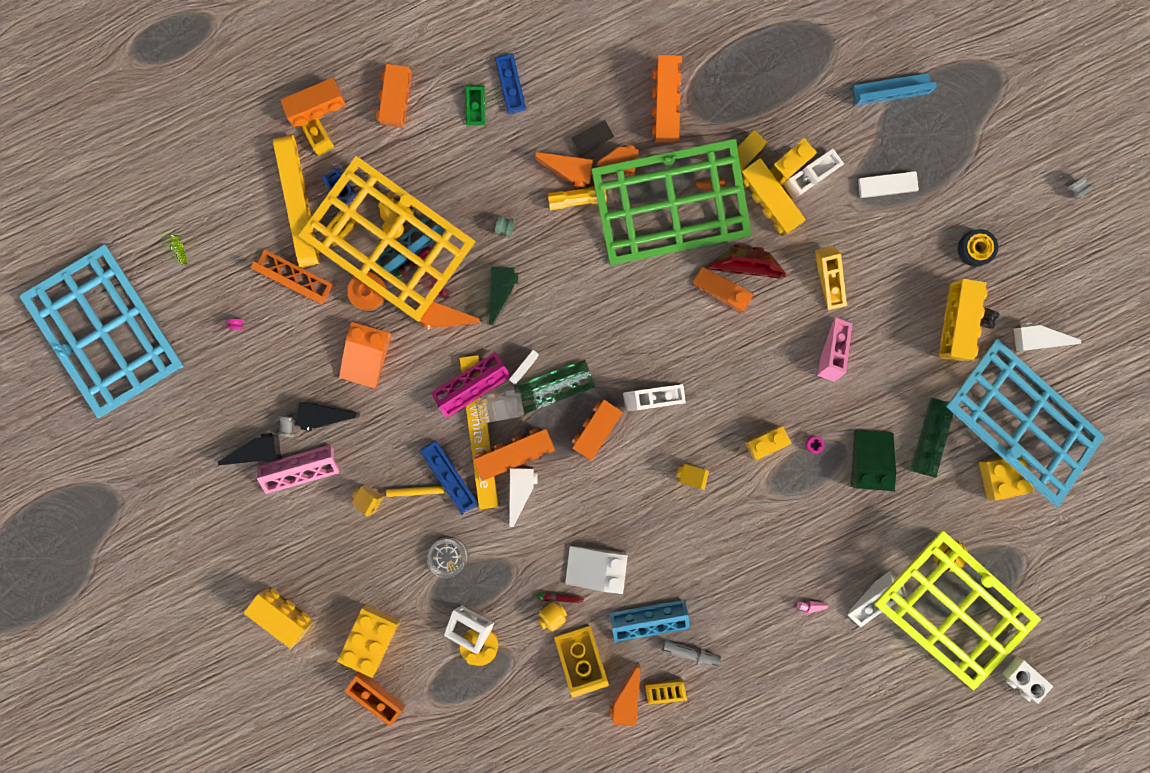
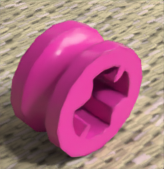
(235, 324)
(811, 440)

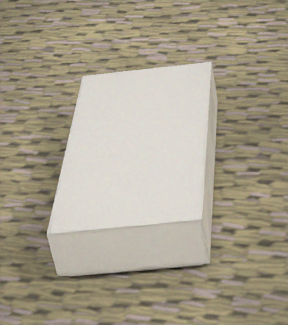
(524, 367)

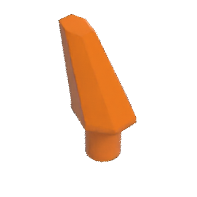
(707, 184)

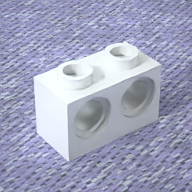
(1026, 680)

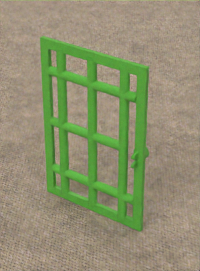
(672, 202)

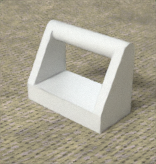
(473, 621)

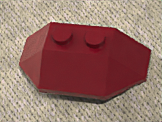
(748, 262)

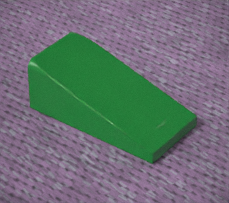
(475, 105)

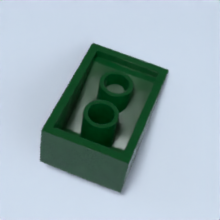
(873, 461)

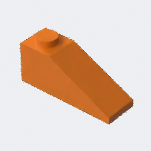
(572, 169)
(723, 289)
(443, 316)
(626, 701)

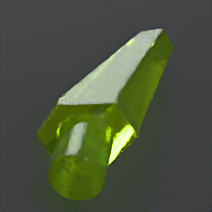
(178, 249)

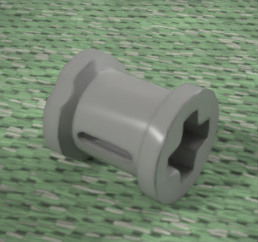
(286, 426)

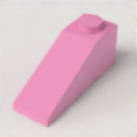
(835, 351)

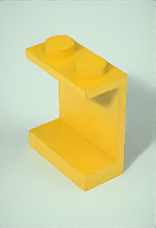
(793, 161)

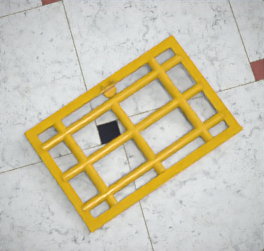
(387, 238)

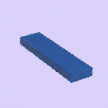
(448, 477)

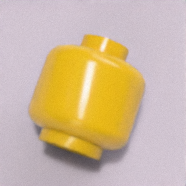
(552, 616)

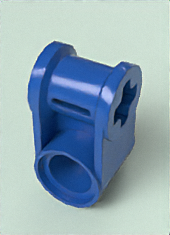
(331, 179)

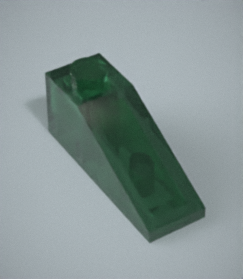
(501, 287)

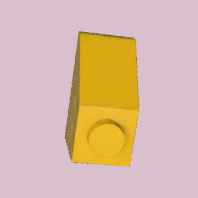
(692, 475)
(366, 500)

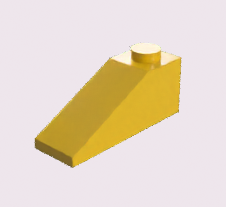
(831, 276)

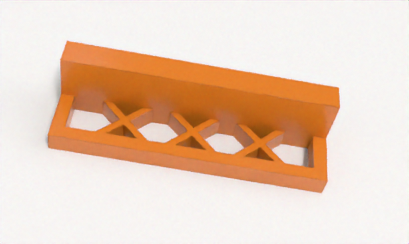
(286, 280)

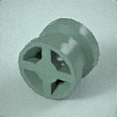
(504, 226)

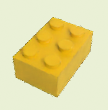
(279, 617)
(368, 641)

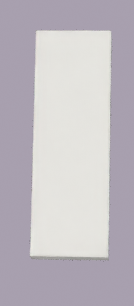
(888, 184)

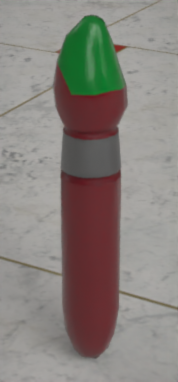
(403, 270)
(560, 597)

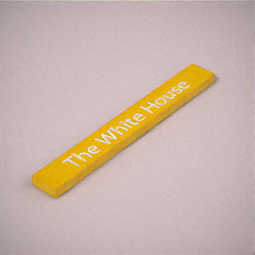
(479, 441)

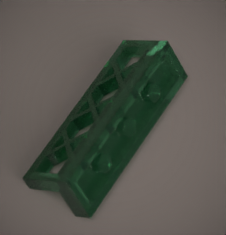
(553, 383)
(932, 438)

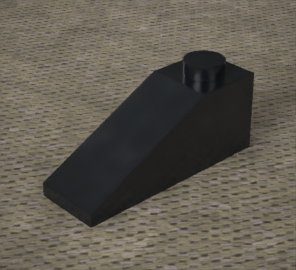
(318, 416)
(256, 450)

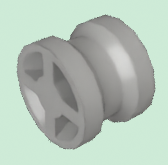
(1080, 187)

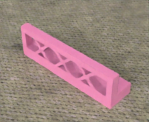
(295, 466)

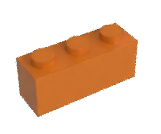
(394, 96)
(313, 102)
(596, 429)
(375, 698)

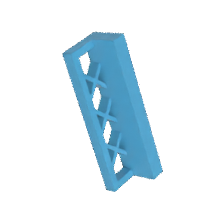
(892, 89)
(400, 260)
(649, 618)

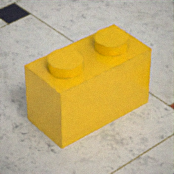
(768, 442)

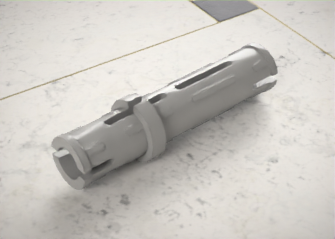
(699, 656)

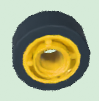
(988, 245)

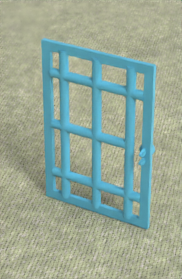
(63, 351)
(1026, 422)

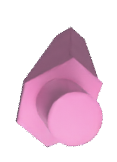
(811, 606)

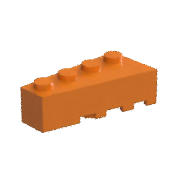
(666, 98)
(513, 454)

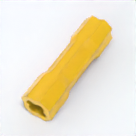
(563, 199)

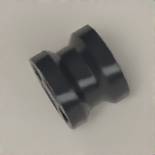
(989, 318)

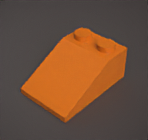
(364, 354)

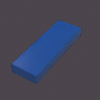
(510, 83)

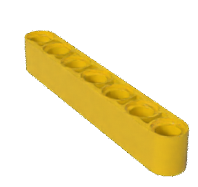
(295, 197)

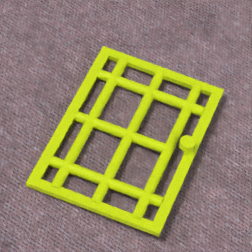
(987, 580)

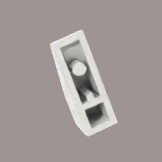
(1037, 337)
(654, 397)
(521, 486)
(864, 609)

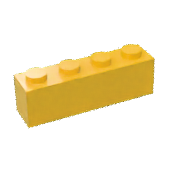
(771, 197)

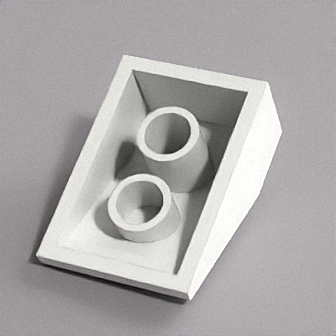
(596, 569)

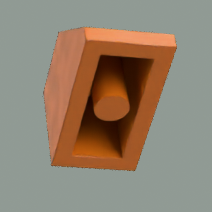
(620, 155)

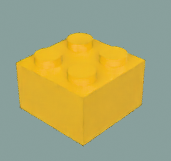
(1002, 479)

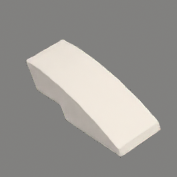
(813, 174)

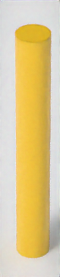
(414, 491)

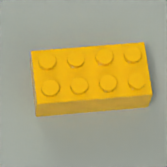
(963, 320)

